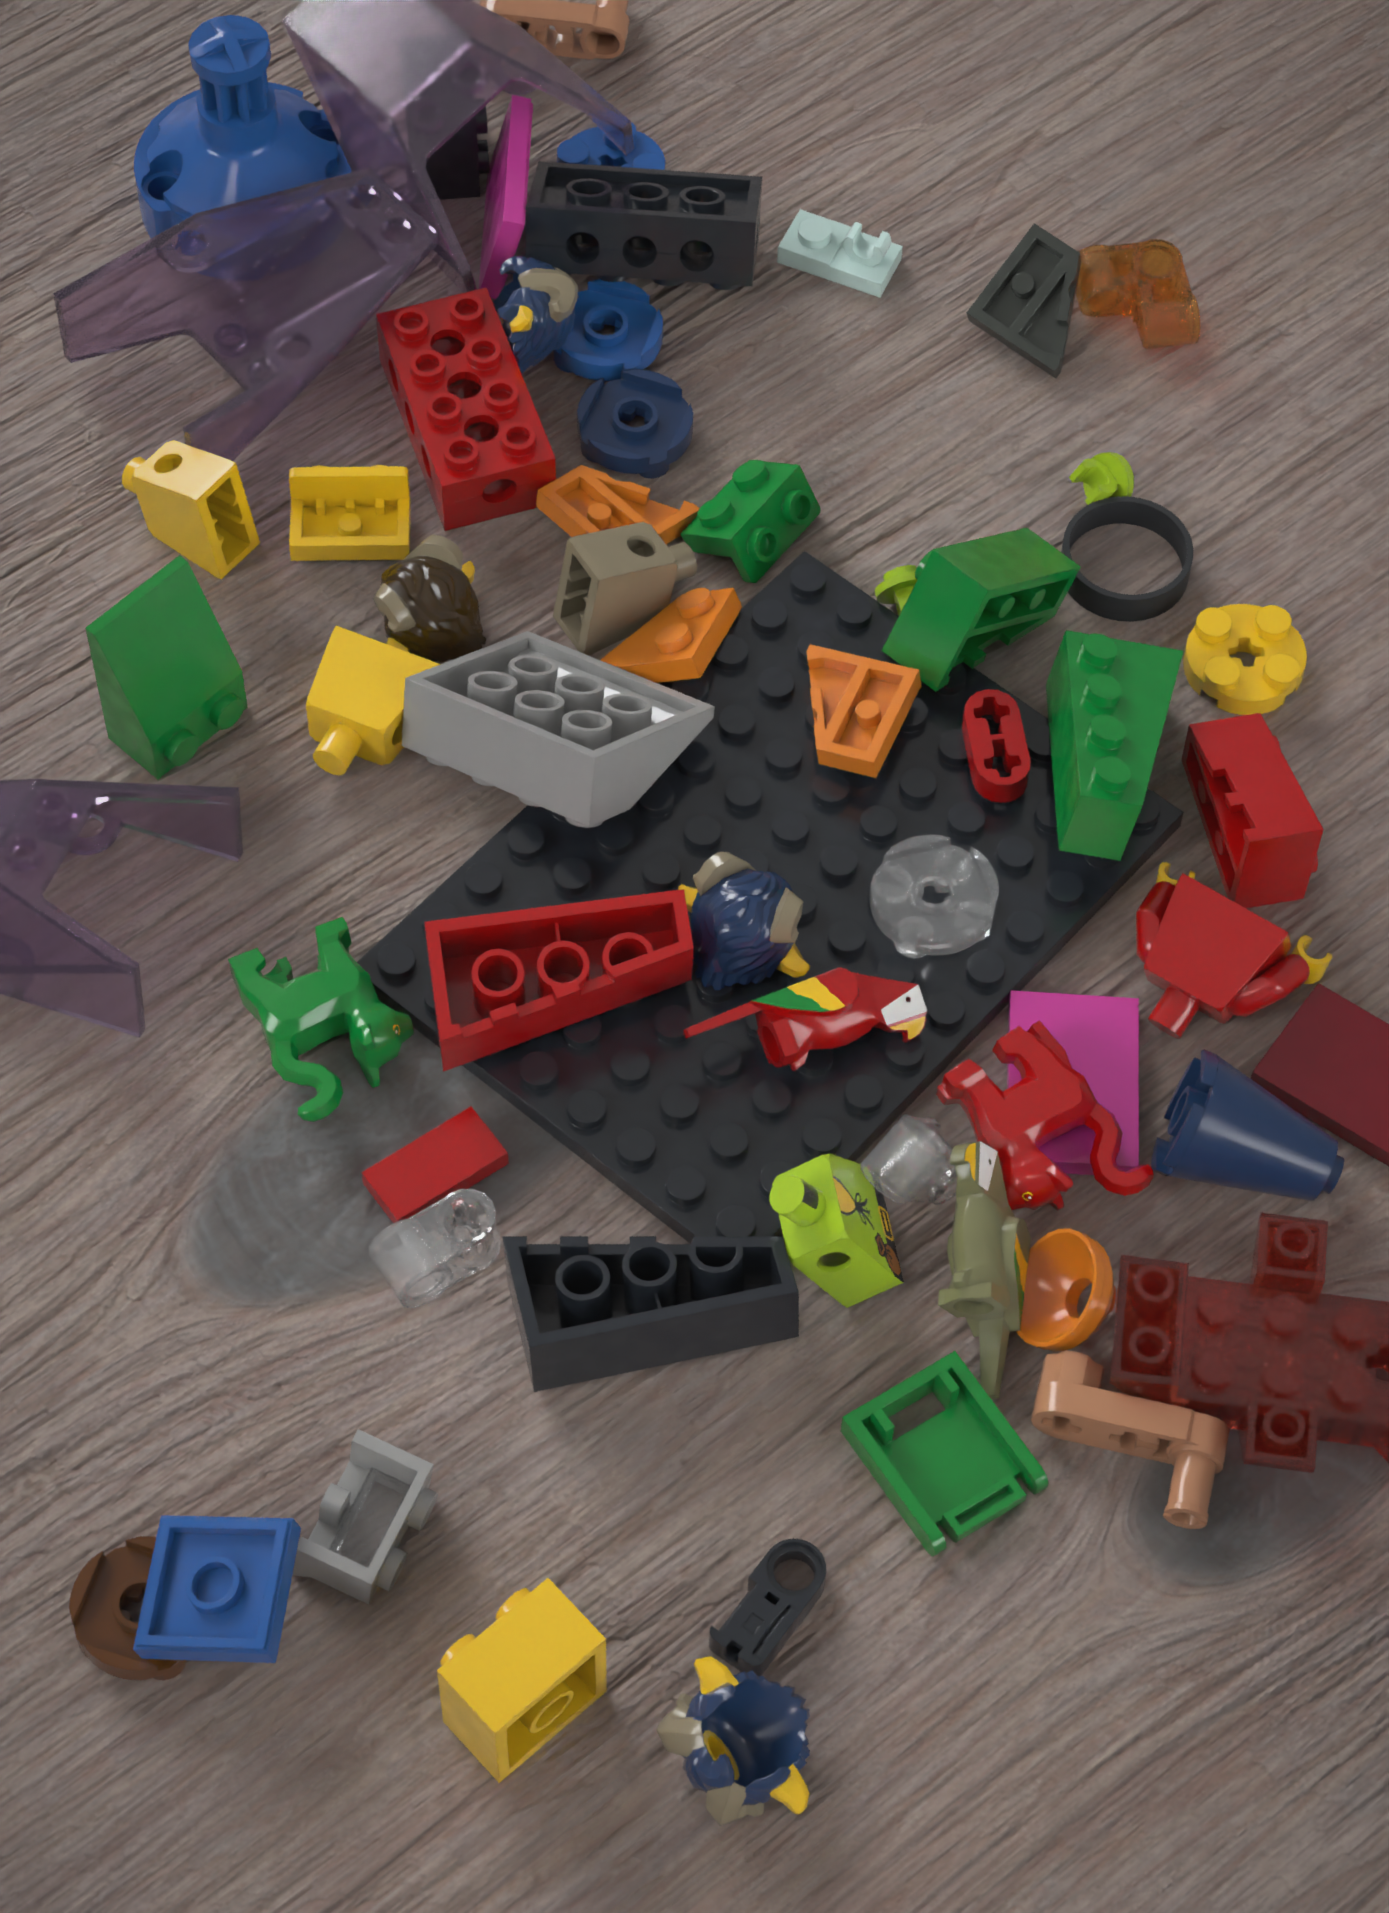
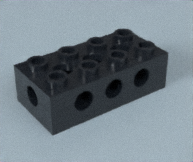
(650, 210)

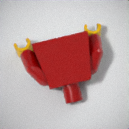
(1214, 954)

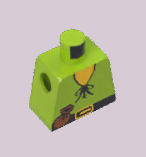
(837, 1228)

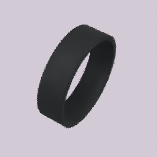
(1139, 513)

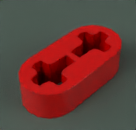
(1008, 744)

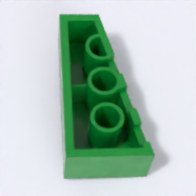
(1104, 736)

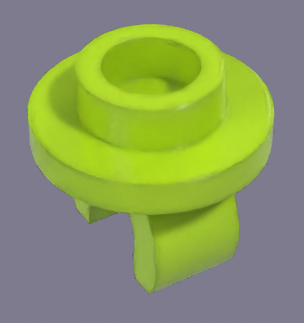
(1104, 477)
(896, 586)

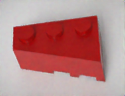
(1251, 810)

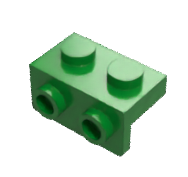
(754, 517)

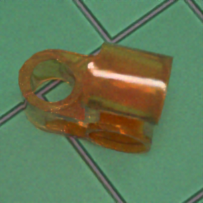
(1143, 283)

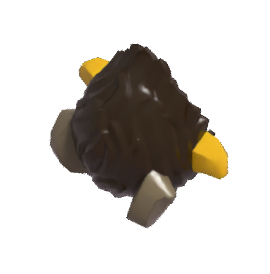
(431, 602)

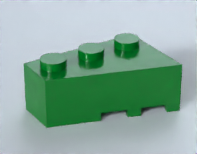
(976, 596)

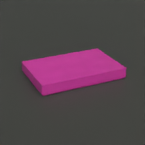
(506, 194)
(1102, 1046)

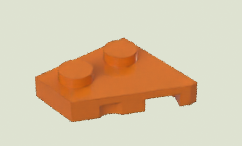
(594, 502)
(680, 637)
(857, 707)

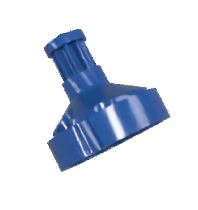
(232, 134)

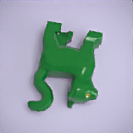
(316, 1008)

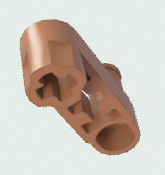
(602, 25)
(1077, 1410)

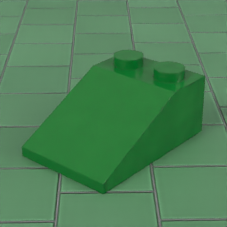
(165, 670)

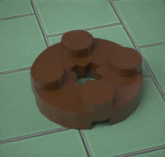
(99, 1616)

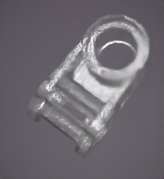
(912, 1163)
(435, 1248)

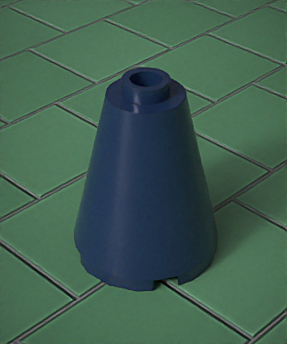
(1243, 1136)

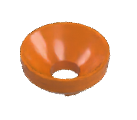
(1057, 1274)

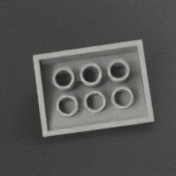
(550, 726)

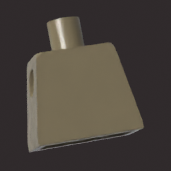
(617, 583)

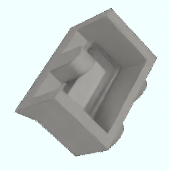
(367, 1518)

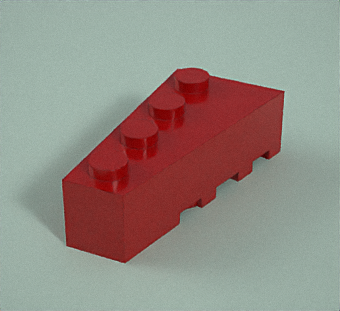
(550, 967)

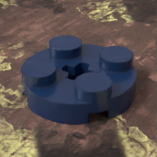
(635, 449)

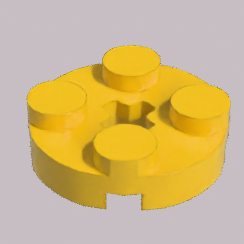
(1249, 629)

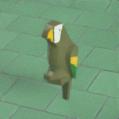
(986, 1259)

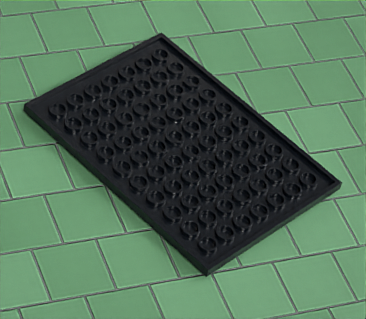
(705, 1118)

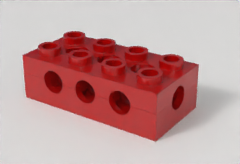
(479, 469)

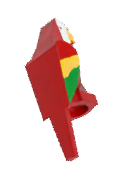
(826, 1014)

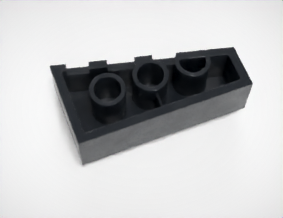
(645, 1302)

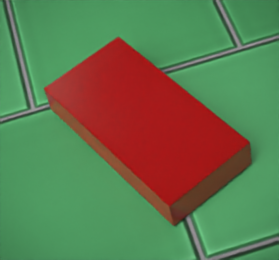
(435, 1165)

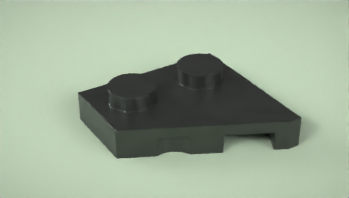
(1032, 299)

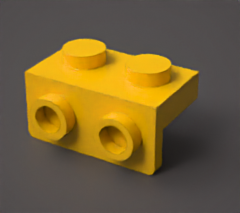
(349, 513)

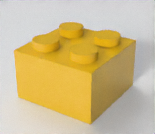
(522, 1678)

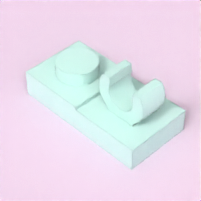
(840, 253)

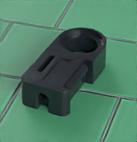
(768, 1611)

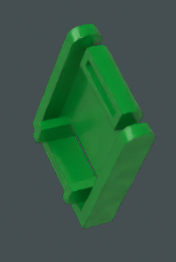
(952, 1467)

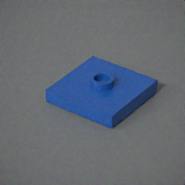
(217, 1589)

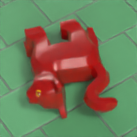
(1035, 1111)

